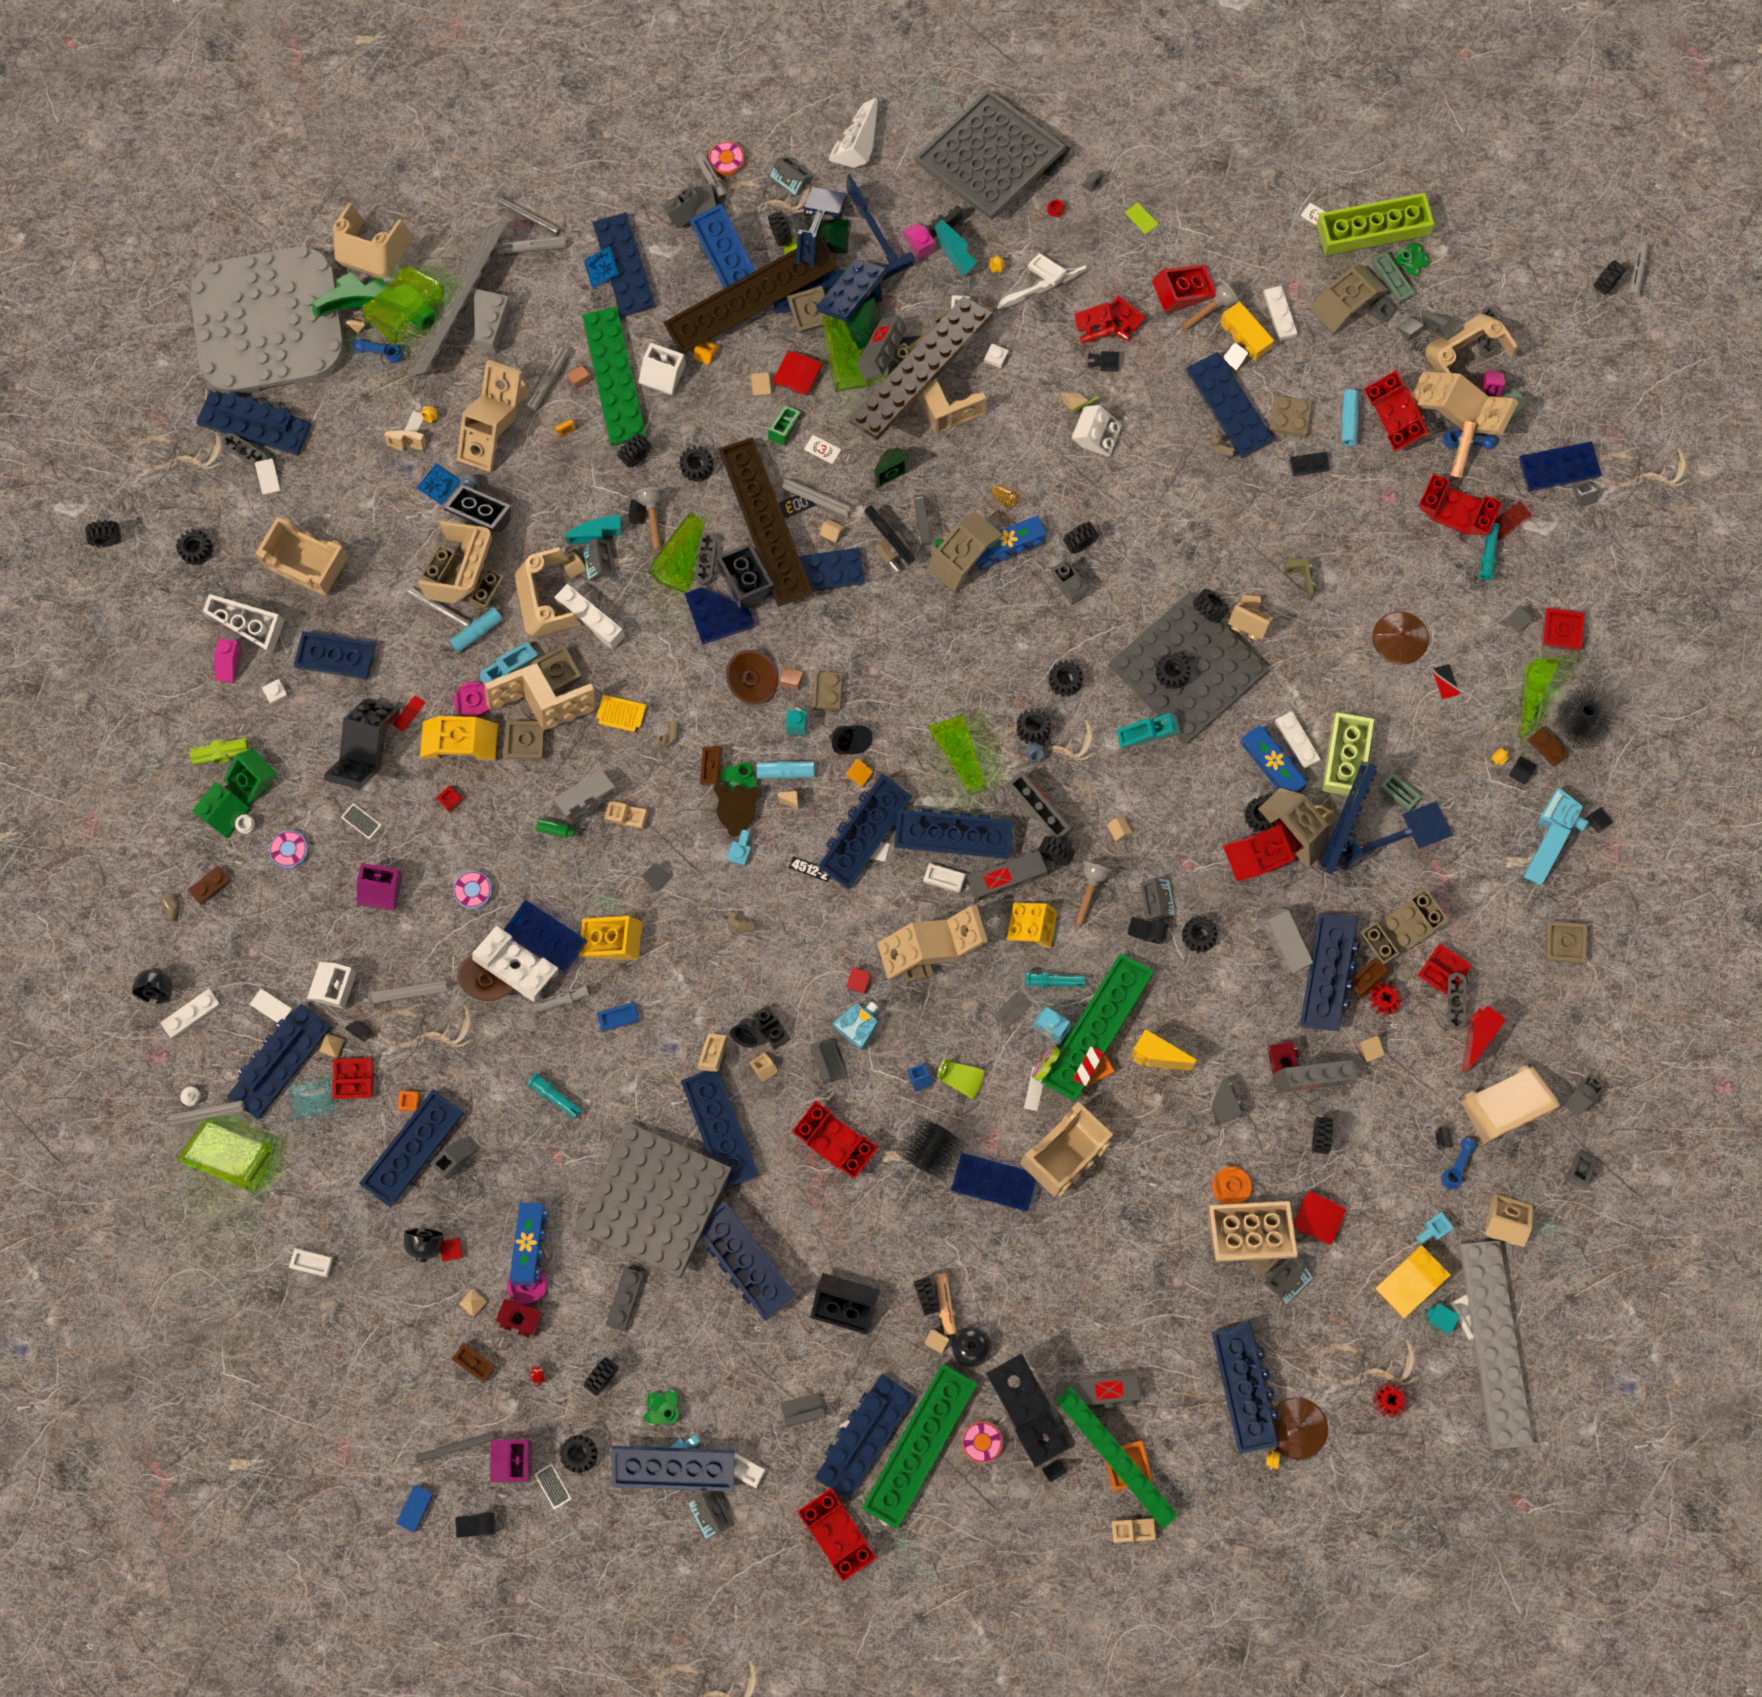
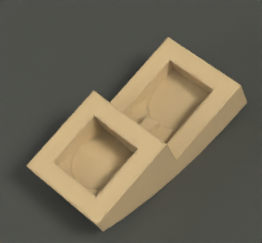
(401, 439)
(625, 815)
(1134, 1530)

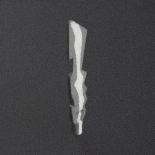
(1041, 286)

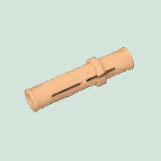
(1463, 449)
(947, 1313)

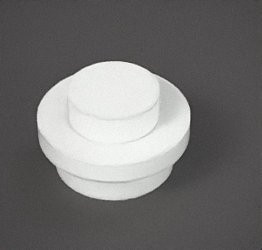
(245, 824)

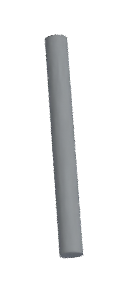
(440, 608)

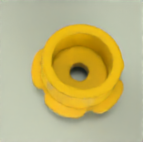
(996, 264)
(429, 414)
(1500, 756)
(1273, 1460)

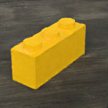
(1247, 331)

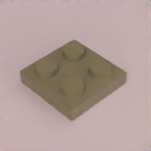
(804, 308)
(1290, 416)
(558, 668)
(524, 740)
(1566, 942)

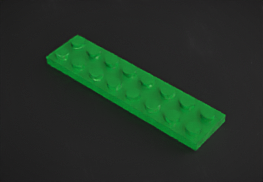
(613, 375)
(1098, 1023)
(919, 1446)

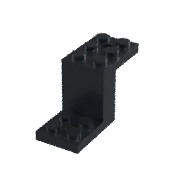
(362, 743)
(1028, 1410)

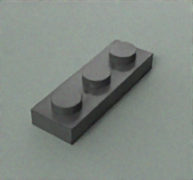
(624, 1299)

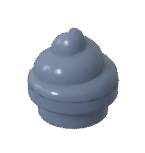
(469, 481)
(1035, 752)

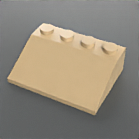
(1252, 1231)

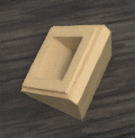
(831, 530)
(1119, 828)

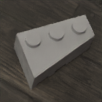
(490, 318)
(584, 797)
(1286, 940)

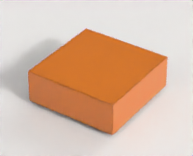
(408, 1101)

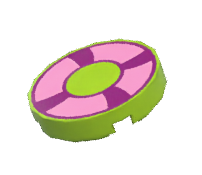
(1044, 1064)

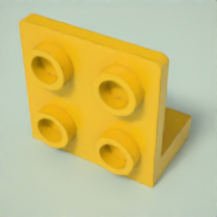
(1032, 923)

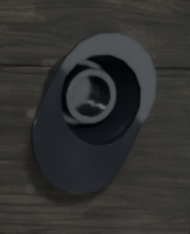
(851, 739)
(748, 1033)

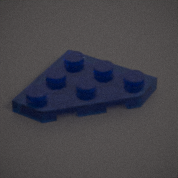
(716, 615)

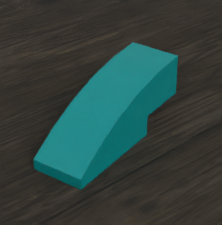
(954, 248)
(595, 529)
(1148, 730)

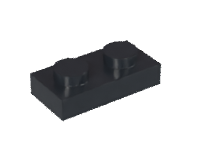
(1309, 464)

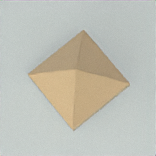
(357, 323)
(331, 1045)
(473, 1302)

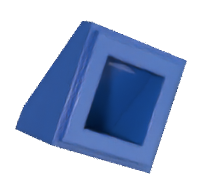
(920, 1077)

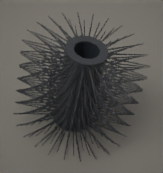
(1584, 718)
(935, 1141)

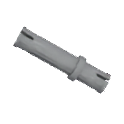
(711, 176)
(1639, 263)
(566, 997)

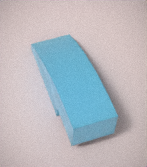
(509, 662)
(1547, 853)

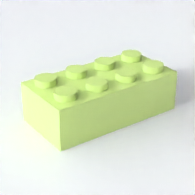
(1347, 749)

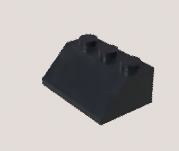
(479, 509)
(745, 576)
(844, 1303)

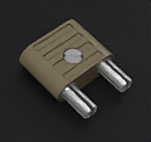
(889, 554)

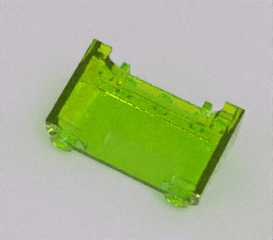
(402, 301)
(227, 1155)

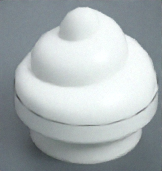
(190, 1096)

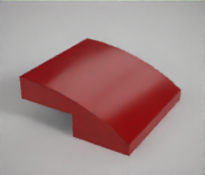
(797, 373)
(1440, 966)
(352, 1078)
(1319, 1218)

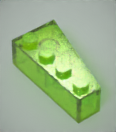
(842, 355)
(957, 746)

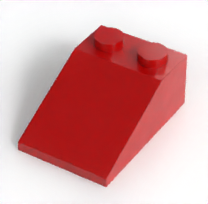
(1183, 287)
(1483, 1028)

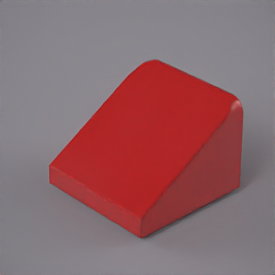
(858, 980)

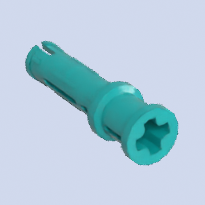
(1488, 559)
(1044, 979)
(547, 1090)

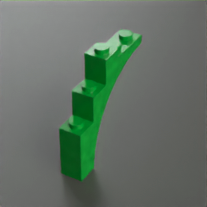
(353, 293)

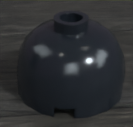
(152, 985)
(423, 1244)
(971, 1357)

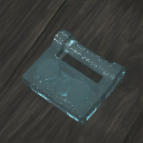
(313, 1104)

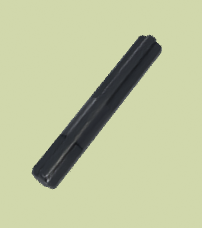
(889, 534)

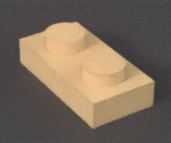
(712, 1052)

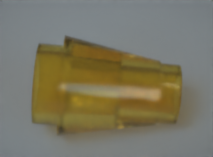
(1005, 496)

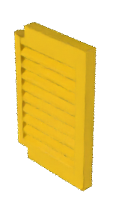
(620, 713)

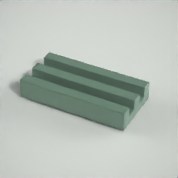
(1394, 796)

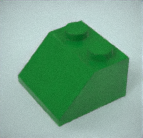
(249, 776)
(220, 809)

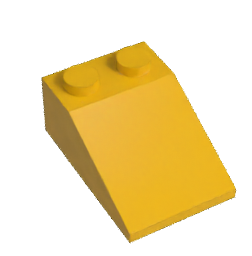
(611, 937)
(1158, 1053)
(1412, 1281)

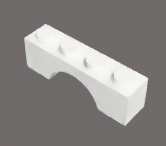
(598, 622)

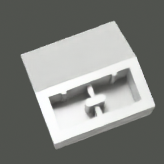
(661, 368)
(1097, 430)
(332, 984)

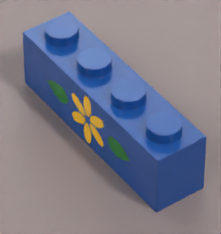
(1014, 540)
(1272, 761)
(527, 1244)

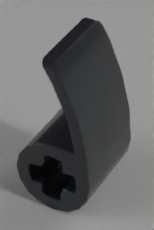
(1148, 931)
(475, 1525)

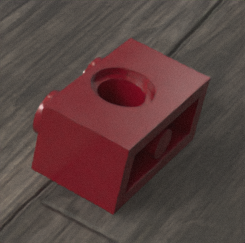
(1282, 1051)
(508, 1312)

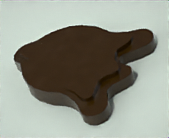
(737, 807)

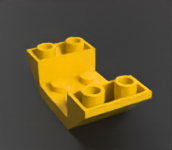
(459, 737)

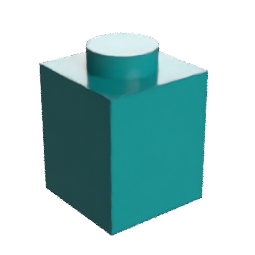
(796, 722)
(1442, 1318)

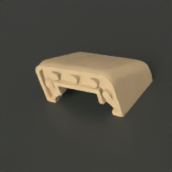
(1509, 1104)

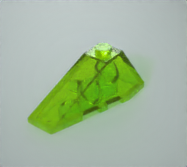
(676, 559)
(1535, 682)

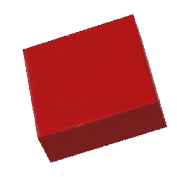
(449, 798)
(451, 1250)

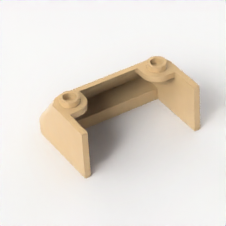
(370, 257)
(1442, 352)
(475, 547)
(540, 619)

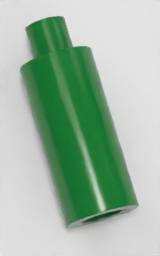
(554, 828)

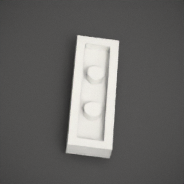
(1280, 313)
(1297, 740)
(190, 1014)

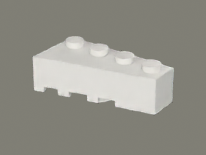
(250, 622)

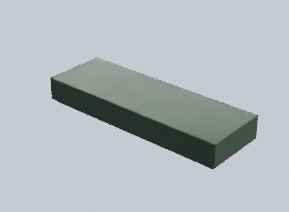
(1392, 277)

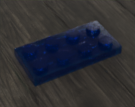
(1560, 466)
(545, 936)
(993, 1182)

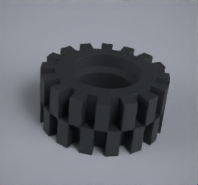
(780, 228)
(1609, 277)
(634, 450)
(692, 454)
(103, 533)
(1080, 537)
(201, 554)
(1211, 605)
(1173, 660)
(1069, 668)
(1037, 718)
(1251, 818)
(1056, 851)
(1202, 923)
(1322, 1135)
(926, 1296)
(601, 1376)
(591, 1454)

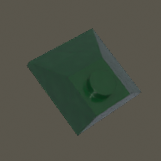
(834, 234)
(864, 323)
(890, 466)

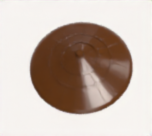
(1400, 637)
(752, 677)
(480, 982)
(1300, 1428)

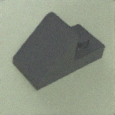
(1580, 1170)

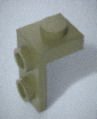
(1297, 565)

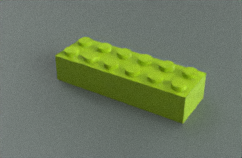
(1375, 224)

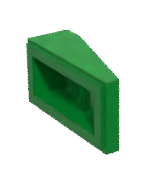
(779, 435)

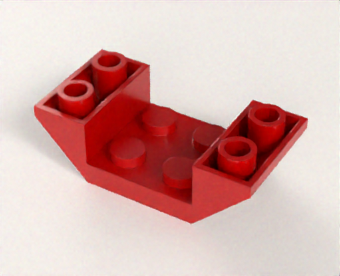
(1397, 410)
(1458, 509)
(1262, 851)
(834, 1140)
(837, 1534)

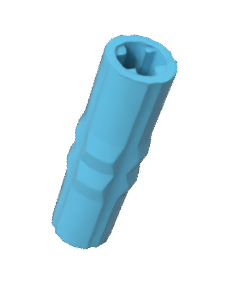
(1350, 417)
(475, 630)
(785, 770)

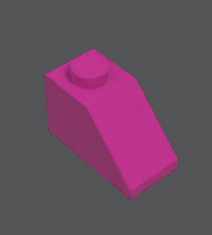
(919, 240)
(1492, 383)
(226, 660)

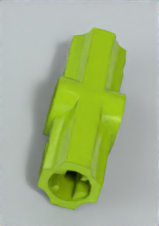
(218, 751)

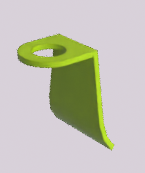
(961, 1077)

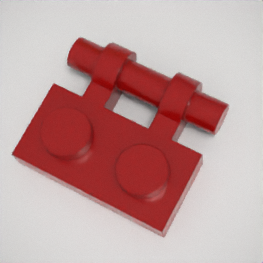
(1126, 315)
(1092, 318)

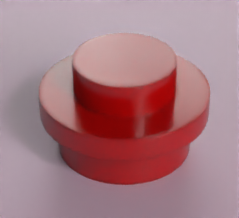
(1055, 208)
(537, 1375)

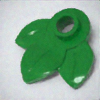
(1413, 258)
(734, 777)
(659, 1406)

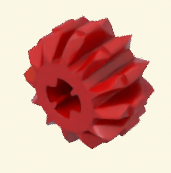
(1385, 992)
(1383, 1397)

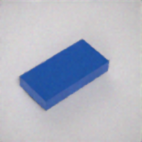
(618, 1017)
(414, 1508)

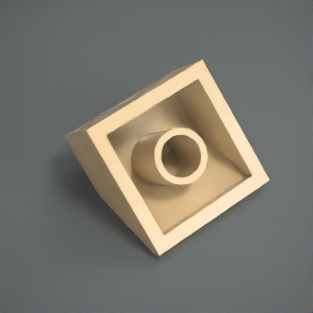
(1250, 621)
(1509, 1220)

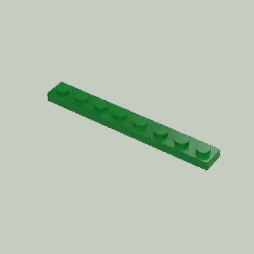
(1116, 1457)

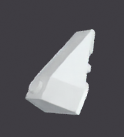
(858, 138)

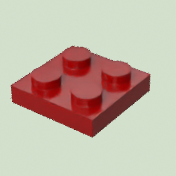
(1563, 629)

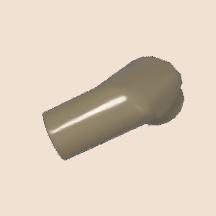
(1219, 448)
(671, 737)
(172, 906)
(738, 924)

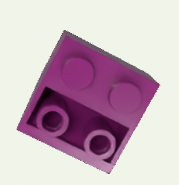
(378, 886)
(510, 1461)

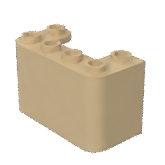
(301, 556)
(1067, 1150)

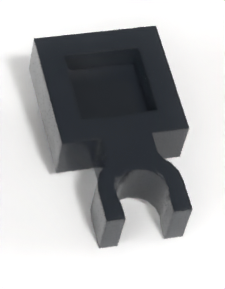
(1107, 361)

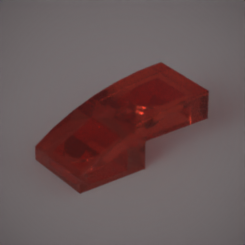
(1511, 519)

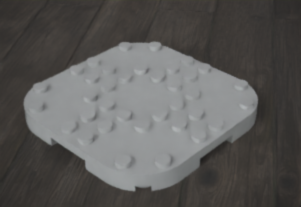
(259, 321)

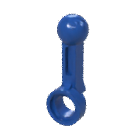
(362, 346)
(1487, 441)
(1467, 1145)

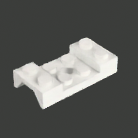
(500, 951)

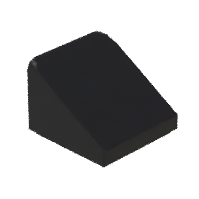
(637, 512)
(1522, 770)
(1599, 820)
(359, 1030)
(1443, 1138)
(1054, 1470)

